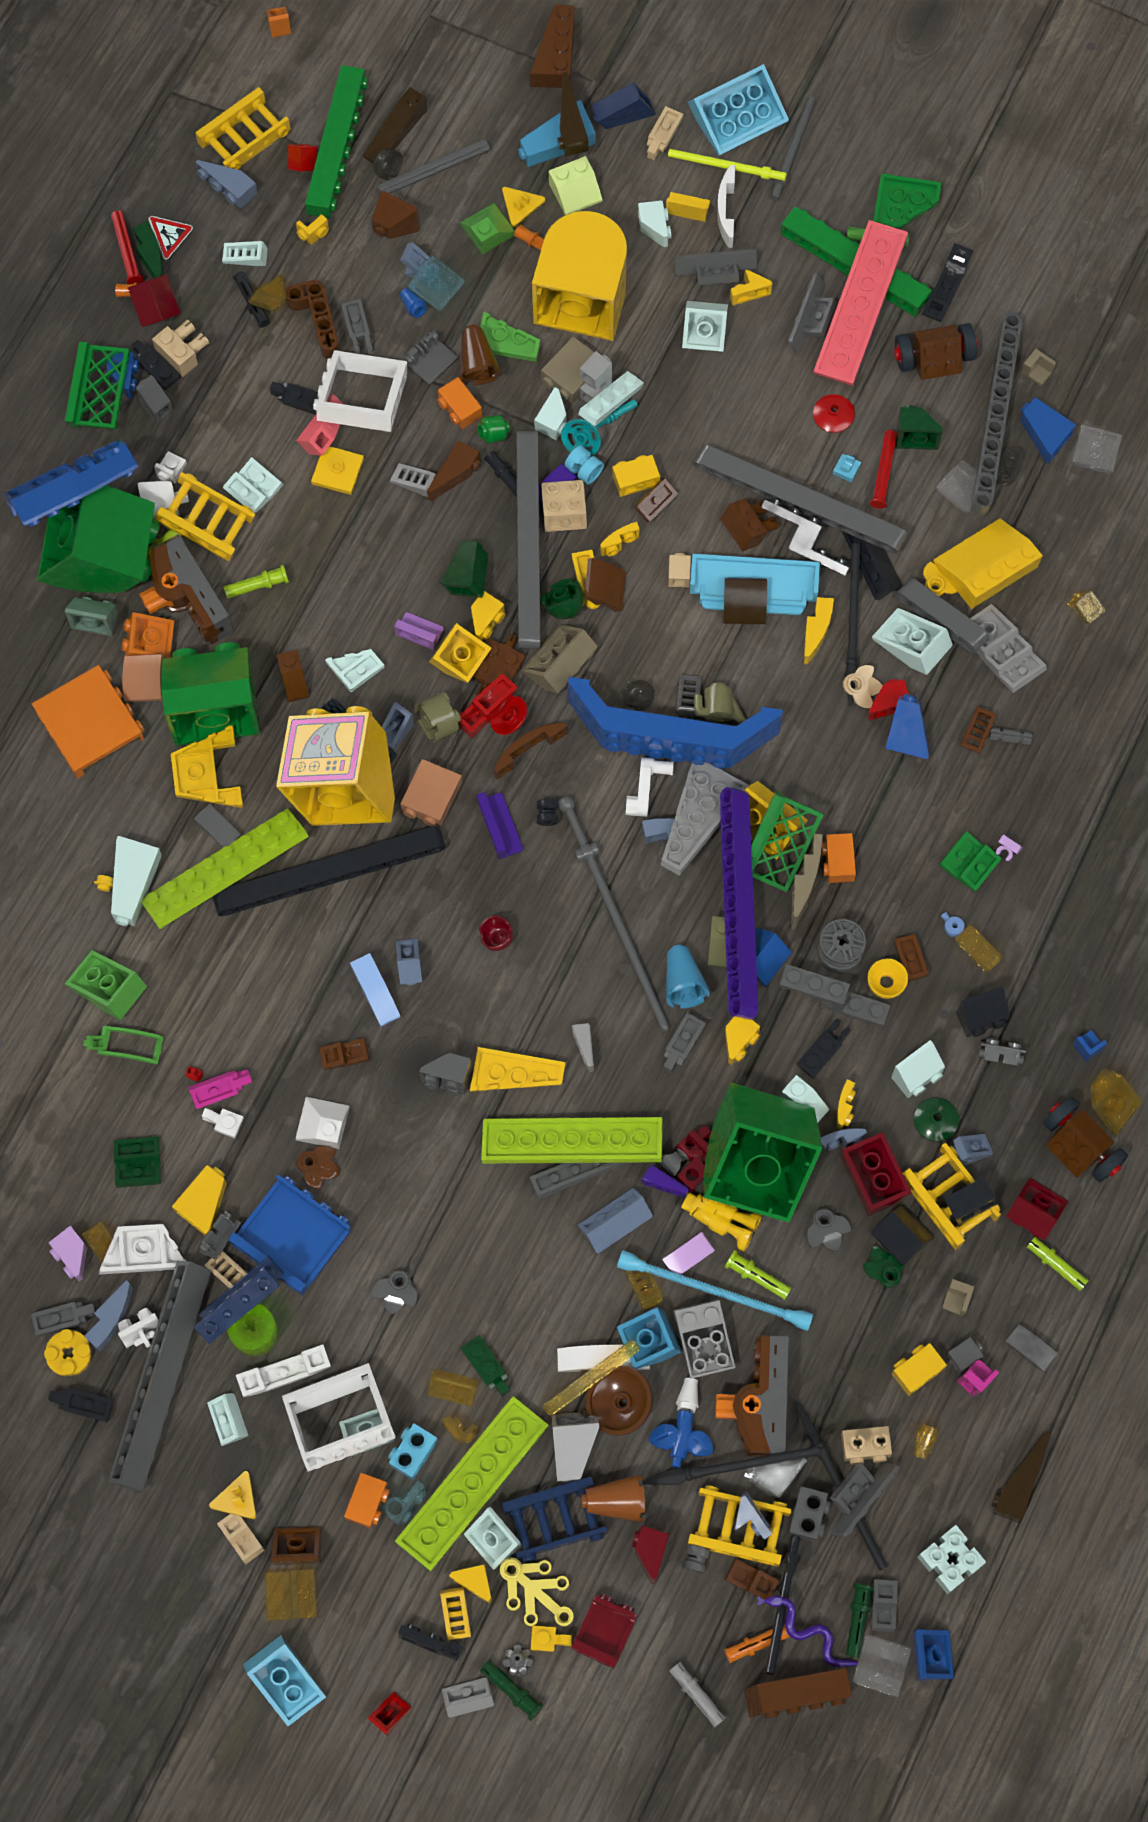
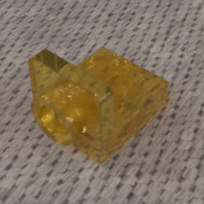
(1086, 605)
(455, 1428)

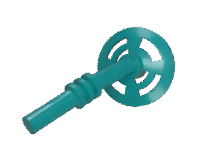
(585, 432)

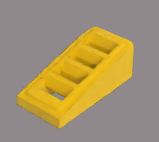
(451, 1635)

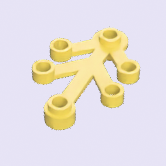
(533, 1589)

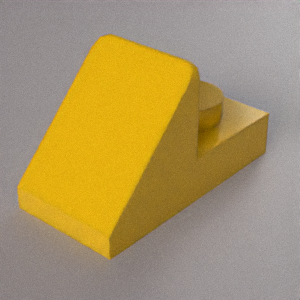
(755, 287)

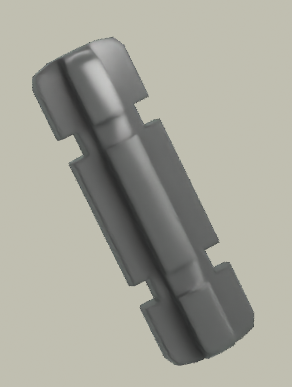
(1010, 735)

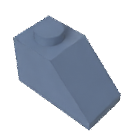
(408, 961)

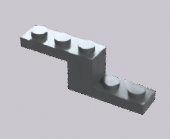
(834, 995)

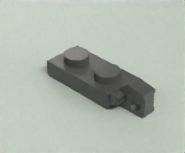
(683, 1041)
(61, 1317)

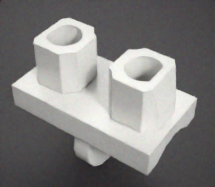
(140, 1331)

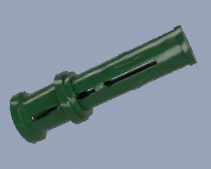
(860, 1607)
(519, 1696)

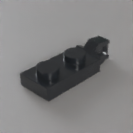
(155, 365)
(295, 396)
(83, 1404)
(431, 1642)

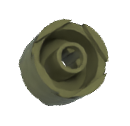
(437, 717)

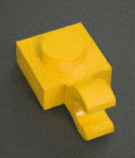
(545, 1639)

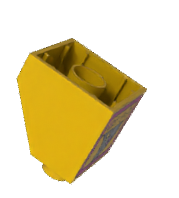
(337, 768)

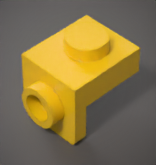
(314, 231)

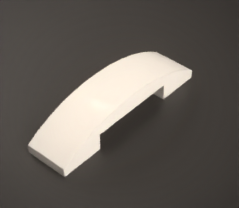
(726, 225)
(586, 1357)
(283, 1372)

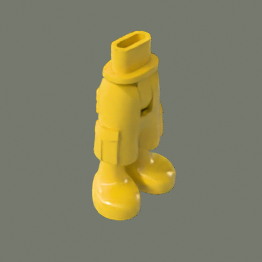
(719, 1218)

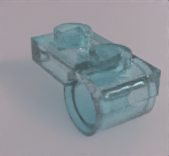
(414, 1497)

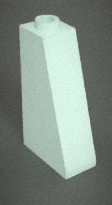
(132, 878)

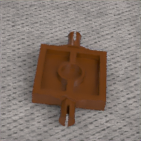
(499, 660)

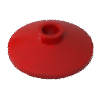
(833, 421)
(510, 716)

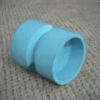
(582, 463)

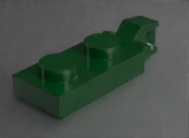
(486, 1365)

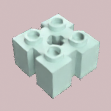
(936, 1558)

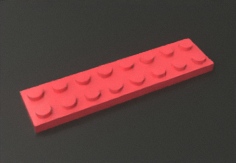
(860, 303)

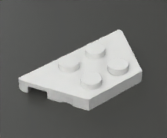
(141, 1250)

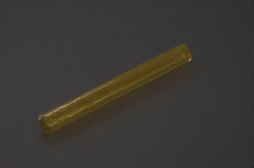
(591, 1377)

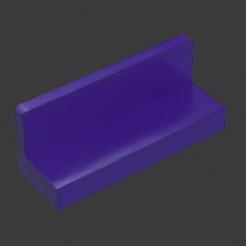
(499, 824)

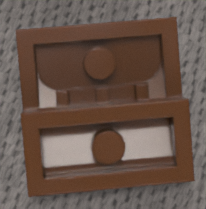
(604, 584)

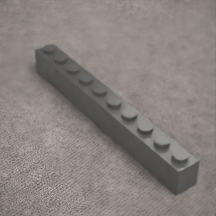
(159, 1376)

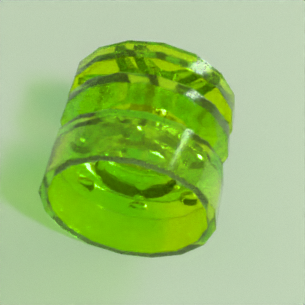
(259, 1341)

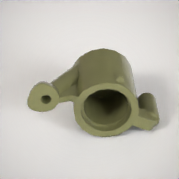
(719, 705)

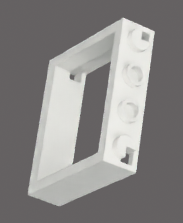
(356, 415)
(327, 1391)

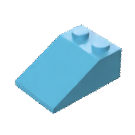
(284, 1680)

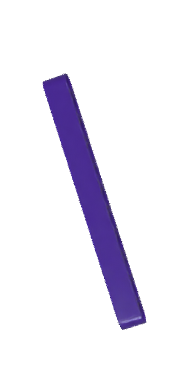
(738, 903)

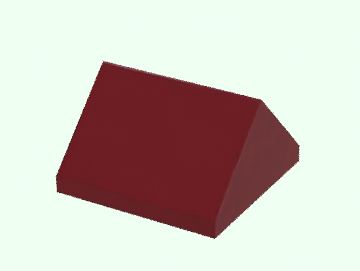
(154, 300)

